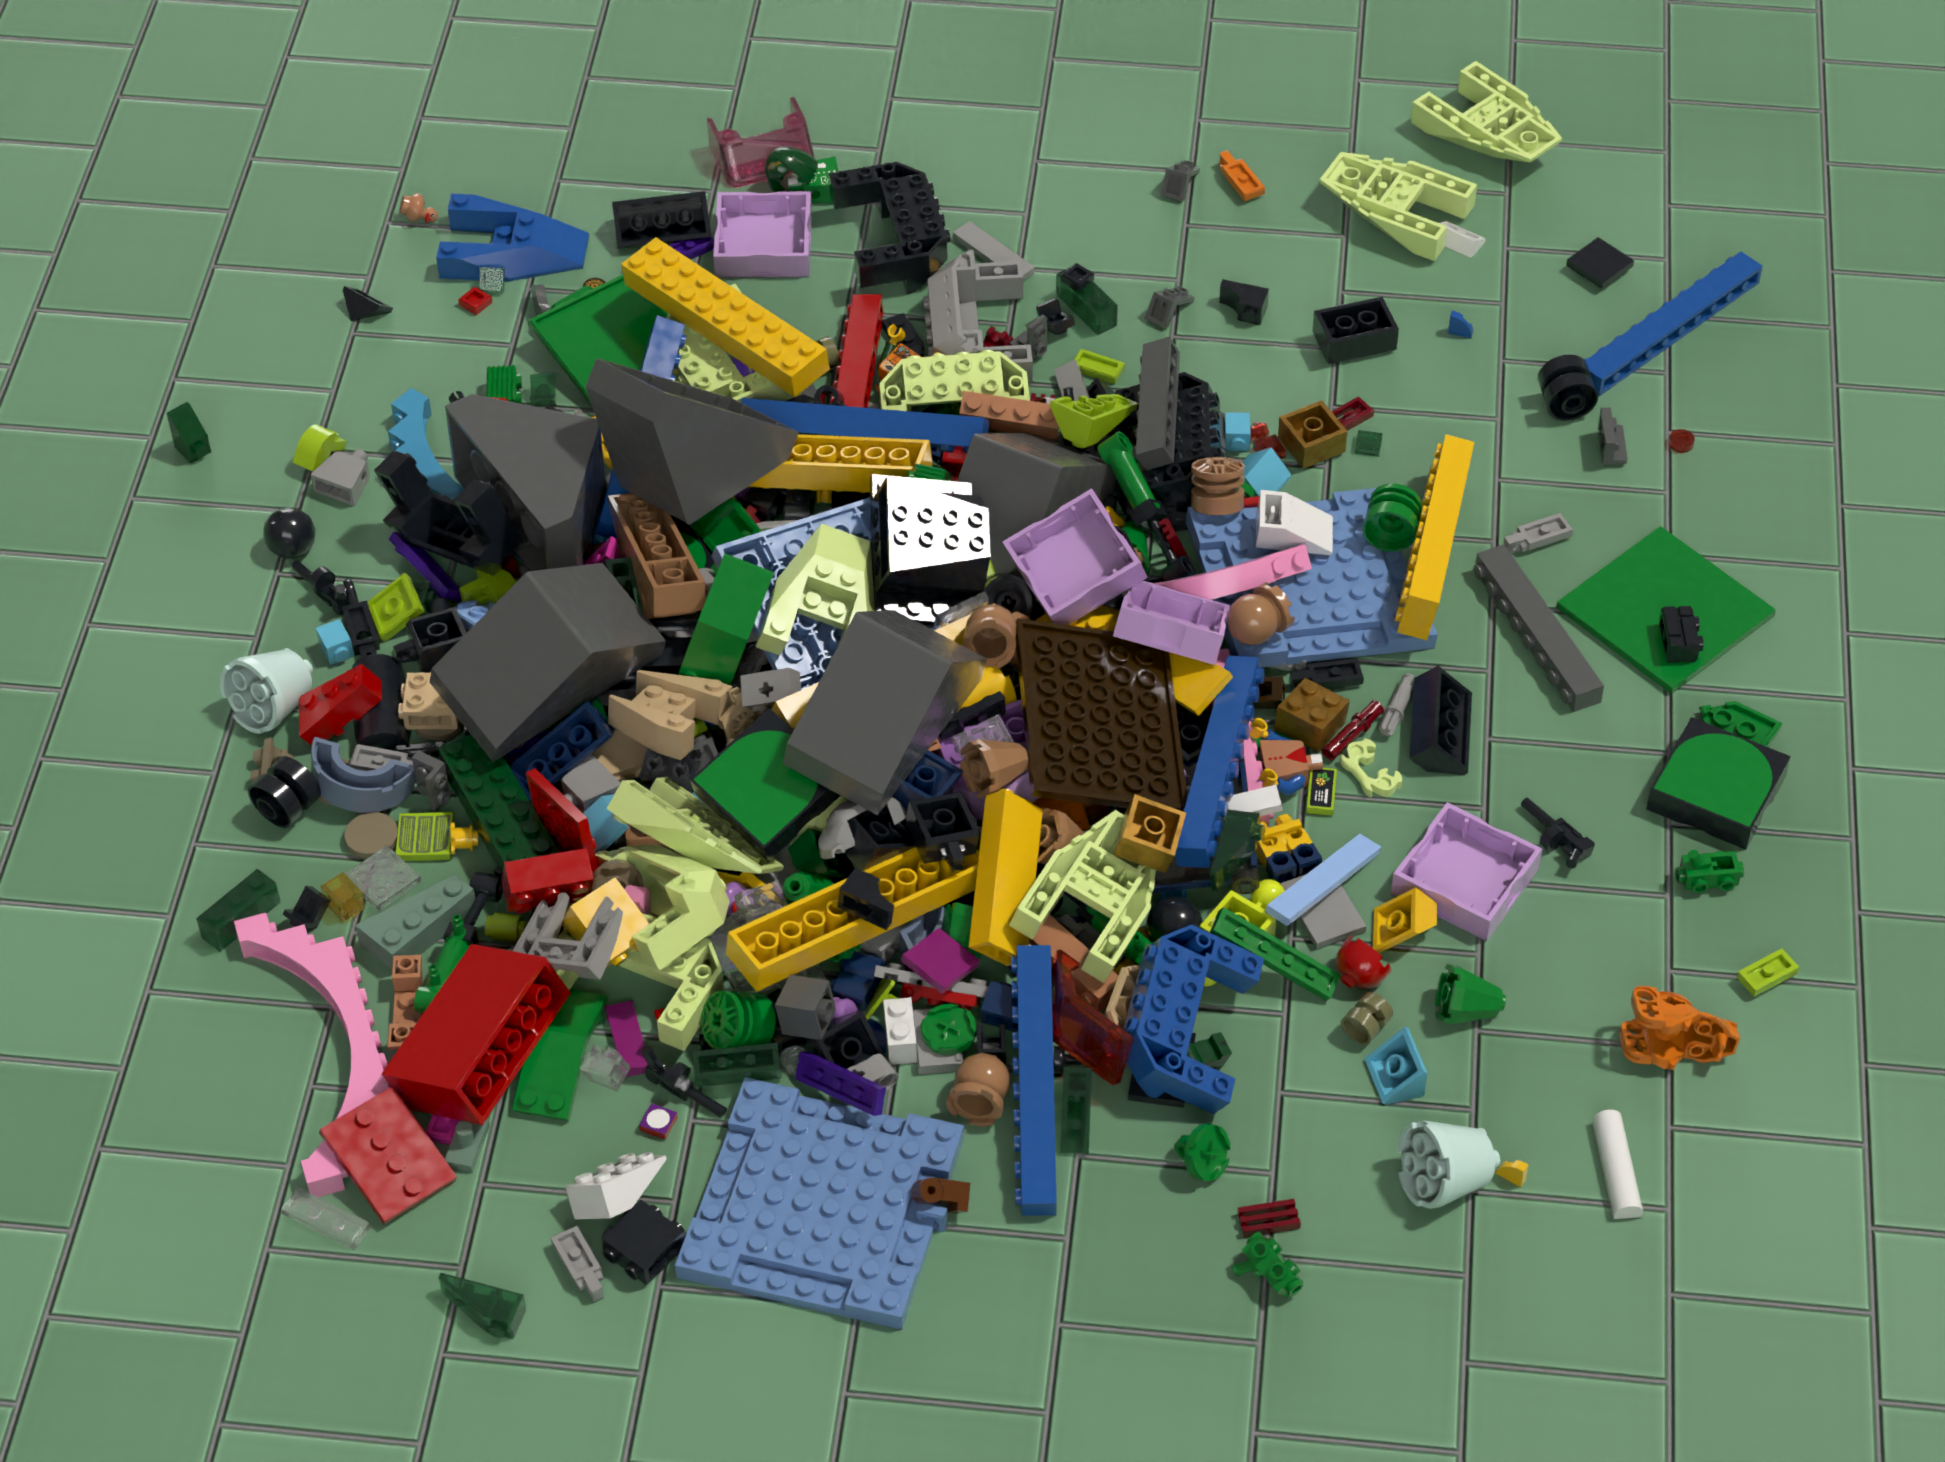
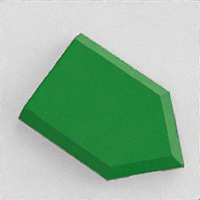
(1742, 721)

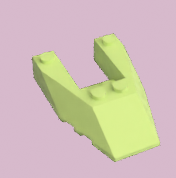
(1499, 123)
(1387, 190)
(823, 582)
(686, 826)
(1099, 880)

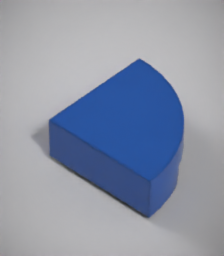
(1459, 325)

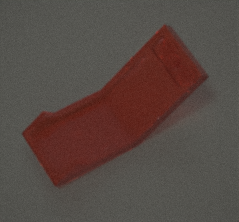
(1083, 1029)

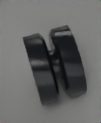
(1013, 591)

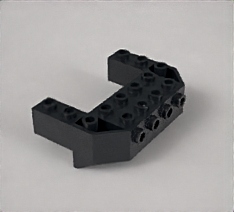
(910, 203)
(1195, 438)
(466, 530)

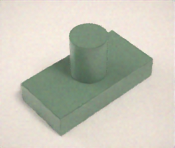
(466, 1145)

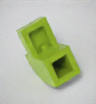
(316, 447)
(487, 587)

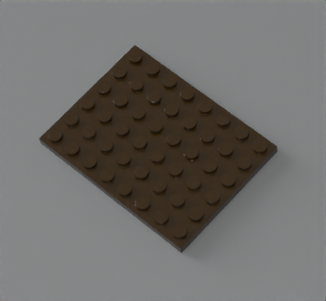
(1098, 717)

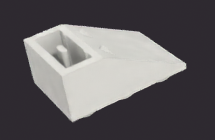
(1290, 522)
(613, 1186)

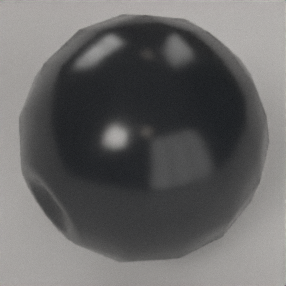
(289, 532)
(1171, 916)

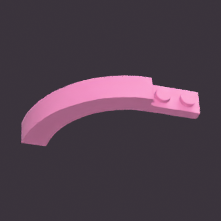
(1244, 575)

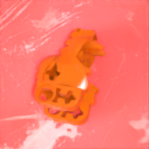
(1674, 1030)

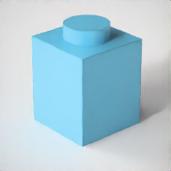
(1237, 431)
(335, 642)

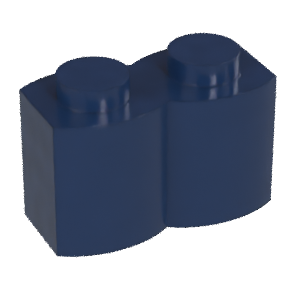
(857, 979)

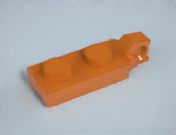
(1240, 177)

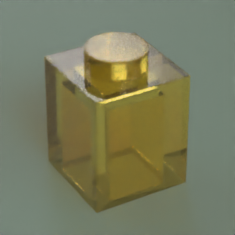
(344, 896)

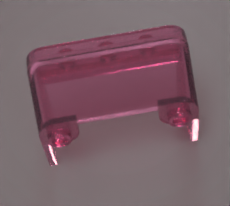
(744, 159)

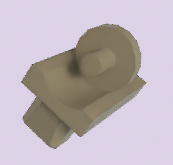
(266, 758)

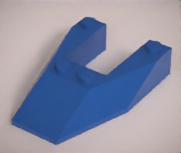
(522, 241)

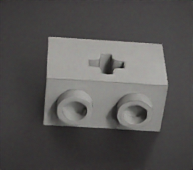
(765, 688)

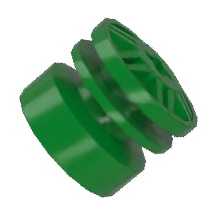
(1392, 517)
(737, 1019)

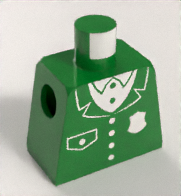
(819, 184)

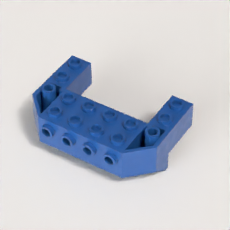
(1166, 1010)

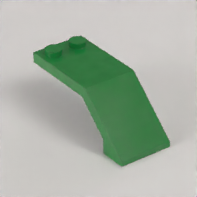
(725, 524)
(726, 620)
(553, 1067)

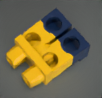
(1287, 850)

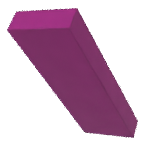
(627, 1035)

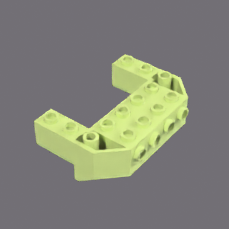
(711, 369)
(945, 378)
(683, 897)
(693, 973)

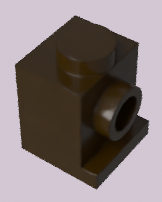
(1276, 688)

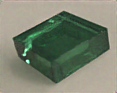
(492, 279)
(1368, 443)

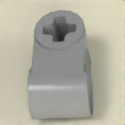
(877, 1070)

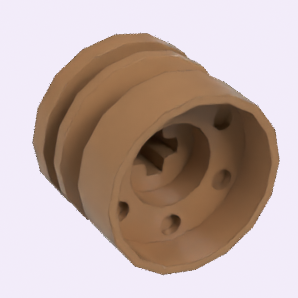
(1217, 486)

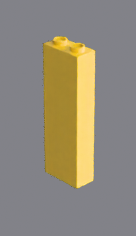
(1004, 873)

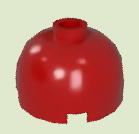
(1360, 965)

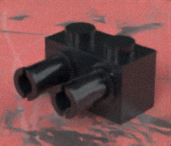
(679, 771)

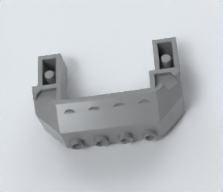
(954, 309)

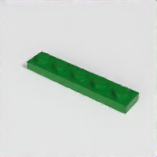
(1276, 954)

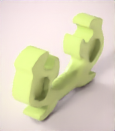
(1364, 753)

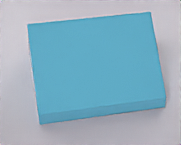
(1265, 471)
(602, 824)
(1397, 1069)

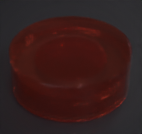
(1681, 441)

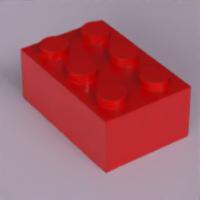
(544, 877)

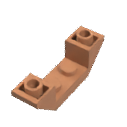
(406, 979)

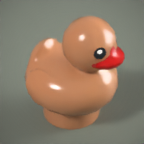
(413, 209)

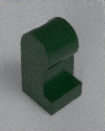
(1211, 1051)

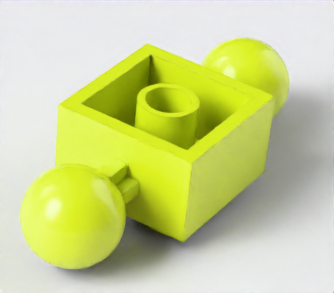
(1250, 911)

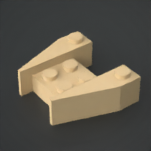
(665, 710)

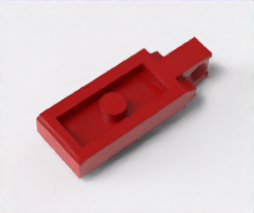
(934, 997)

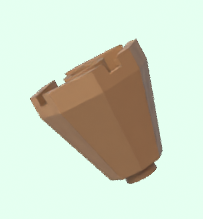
(992, 765)
(1055, 834)

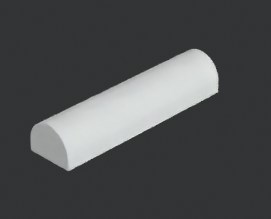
(1617, 1165)

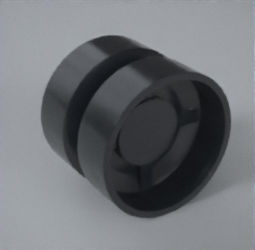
(1567, 387)
(284, 792)

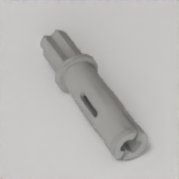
(1394, 712)

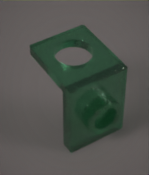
(543, 390)

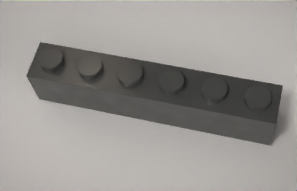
(1157, 403)

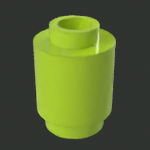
(504, 927)

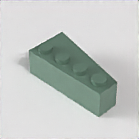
(415, 922)

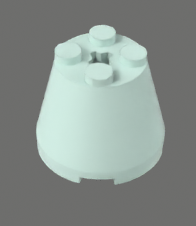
(265, 687)
(1444, 1162)

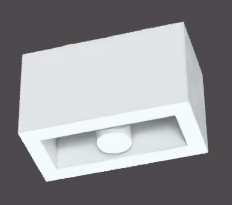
(900, 1031)

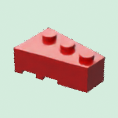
(337, 702)

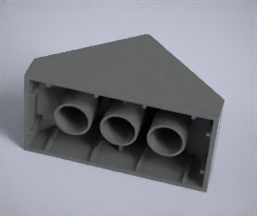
(681, 442)
(543, 472)
(1027, 481)
(544, 654)
(880, 706)

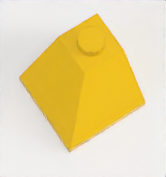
(1403, 919)

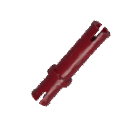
(1370, 712)

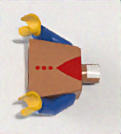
(1283, 760)

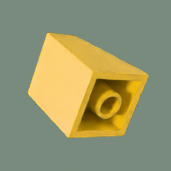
(582, 912)

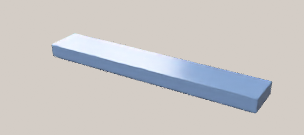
(1323, 879)

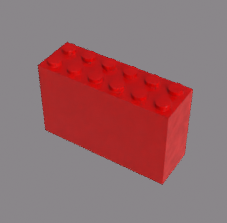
(476, 1033)

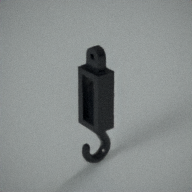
(358, 621)

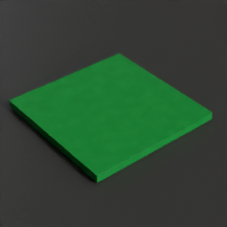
(602, 324)
(1660, 571)

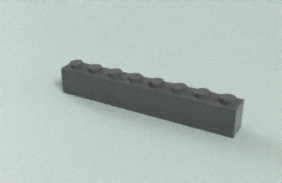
(1538, 628)

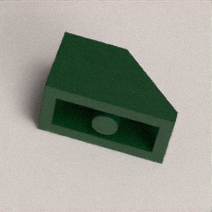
(188, 433)
(806, 856)

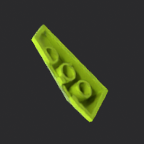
(1088, 418)

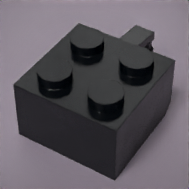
(430, 638)
(943, 829)

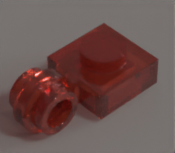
(1260, 432)

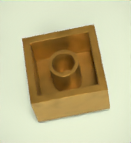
(1312, 434)
(1311, 714)
(1150, 833)

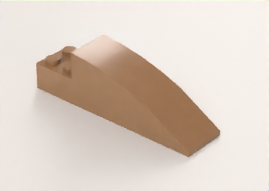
(660, 559)

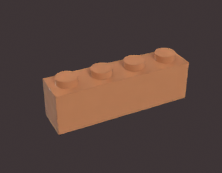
(1011, 414)
(1086, 986)

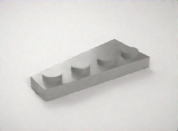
(897, 973)

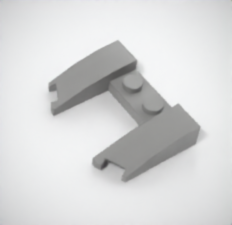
(584, 957)

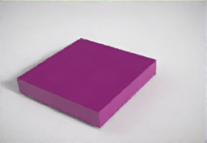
(940, 960)

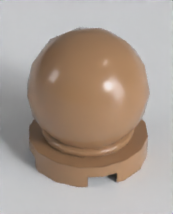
(1259, 615)
(991, 634)
(979, 1089)

